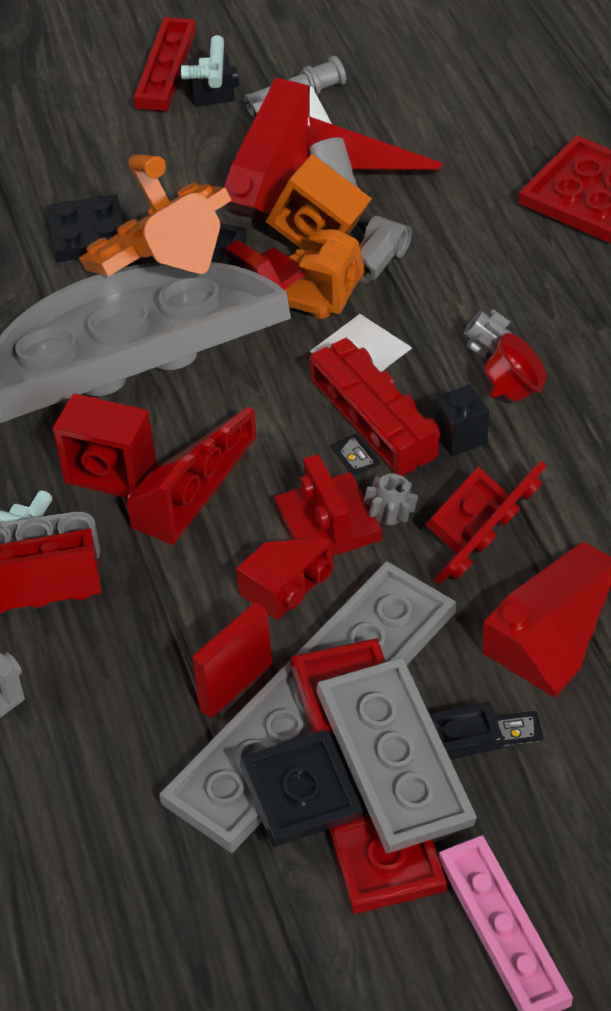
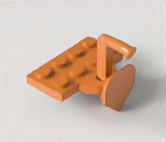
(174, 232)

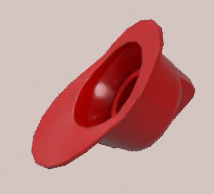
(514, 369)

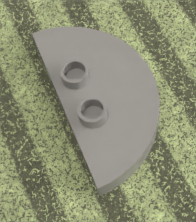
(124, 325)

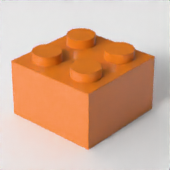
(316, 201)

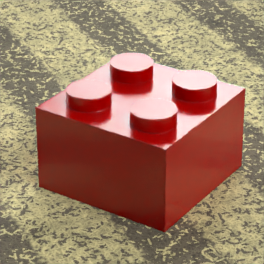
(104, 445)

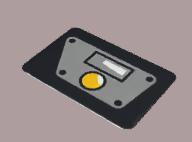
(355, 454)
(520, 728)

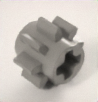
(486, 332)
(390, 499)

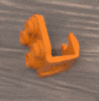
(329, 276)

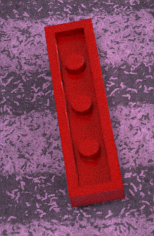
(164, 64)

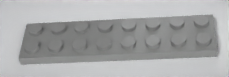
(212, 787)

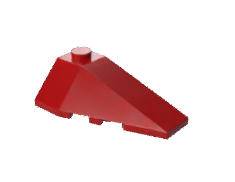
(271, 150)
(369, 153)
(182, 485)
(550, 619)

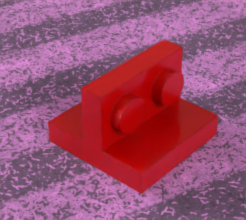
(328, 509)

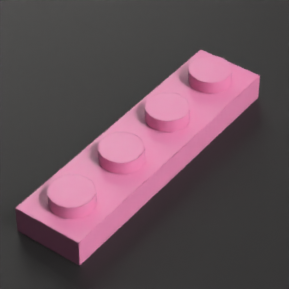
(504, 927)

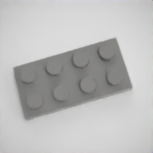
(395, 755)

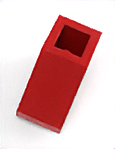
(284, 573)

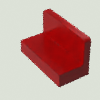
(271, 264)

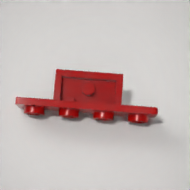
(473, 511)

